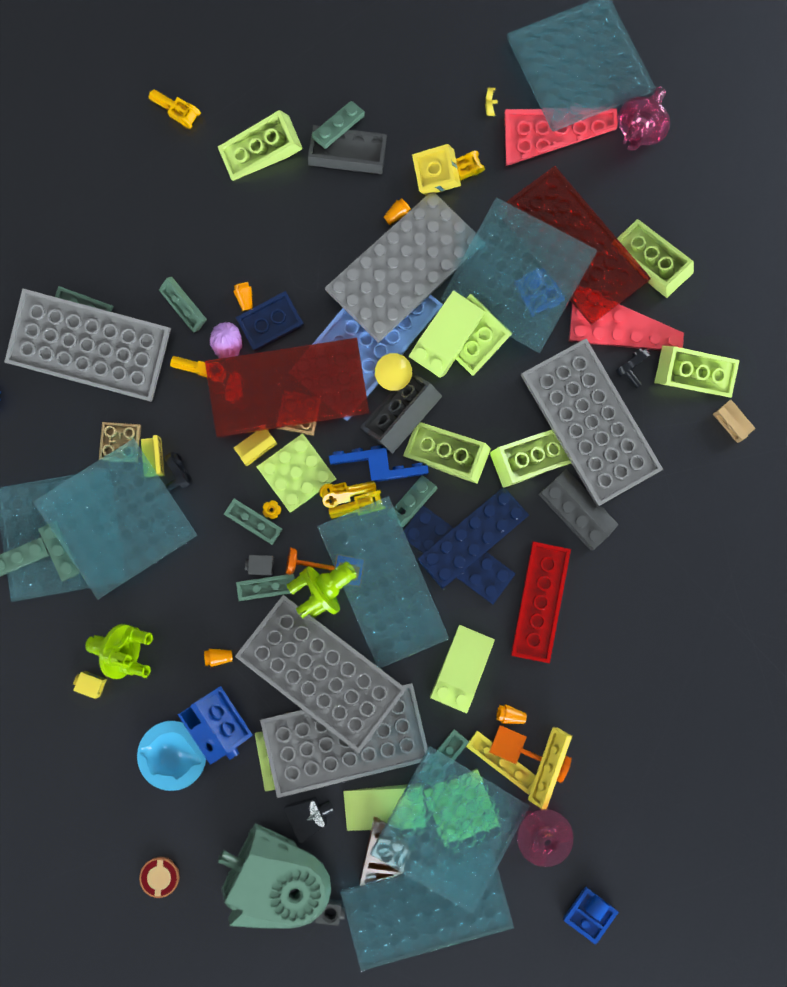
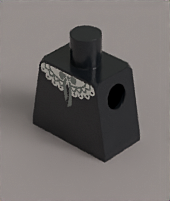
(307, 817)

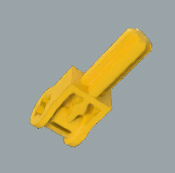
(178, 110)
(466, 166)
(189, 365)
(341, 492)
(360, 501)

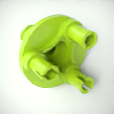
(323, 589)
(120, 651)

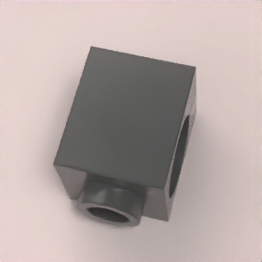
(260, 565)
(324, 918)

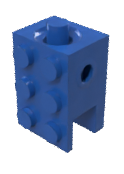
(215, 726)

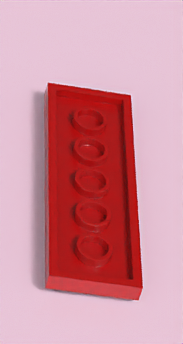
(540, 602)

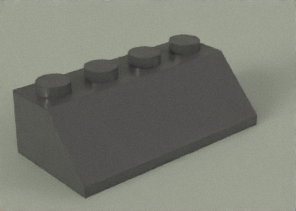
(401, 413)
(578, 510)

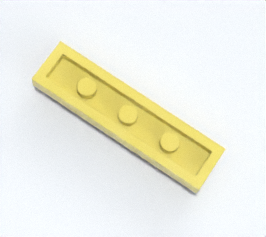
(549, 768)
(515, 773)

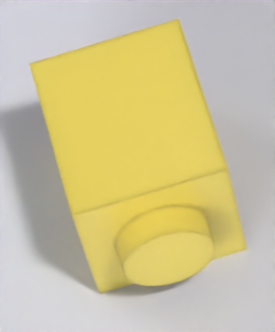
(89, 684)

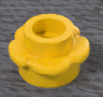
(276, 509)

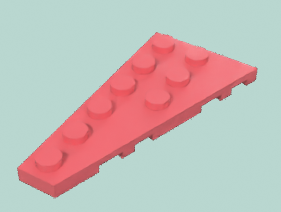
(530, 134)
(624, 329)

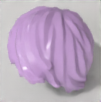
(226, 340)

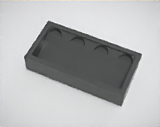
(351, 151)

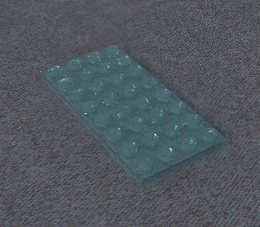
(388, 586)
(406, 919)

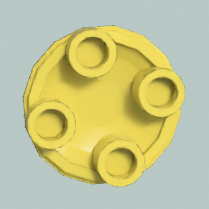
(393, 372)

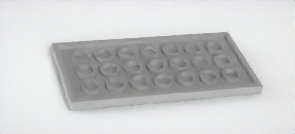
(403, 266)
(87, 345)
(591, 422)
(321, 674)
(310, 756)

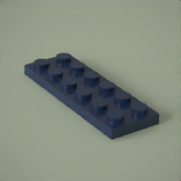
(473, 537)
(484, 576)

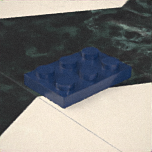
(269, 321)

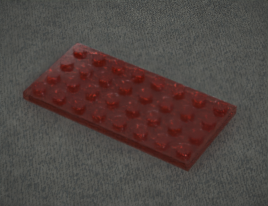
(613, 270)
(286, 387)

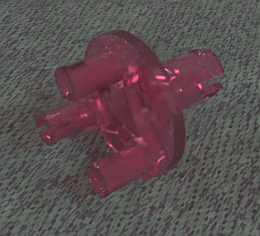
(644, 120)
(537, 829)

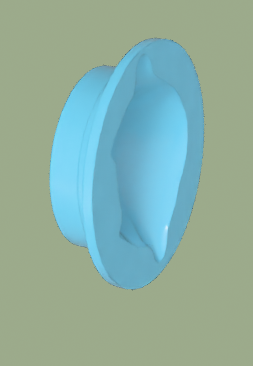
(170, 756)

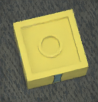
(436, 169)

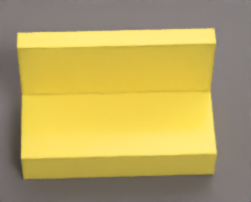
(255, 446)
(153, 451)

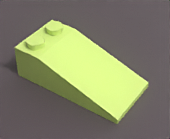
(260, 145)
(657, 257)
(447, 334)
(696, 371)
(447, 452)
(528, 458)
(462, 669)
(367, 803)

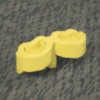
(489, 102)

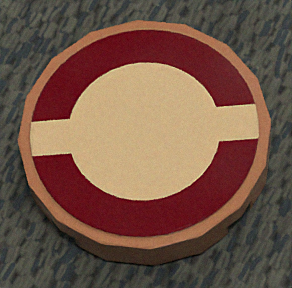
(159, 877)

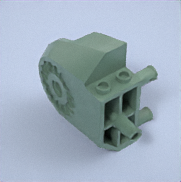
(265, 875)

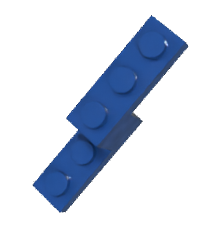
(378, 464)

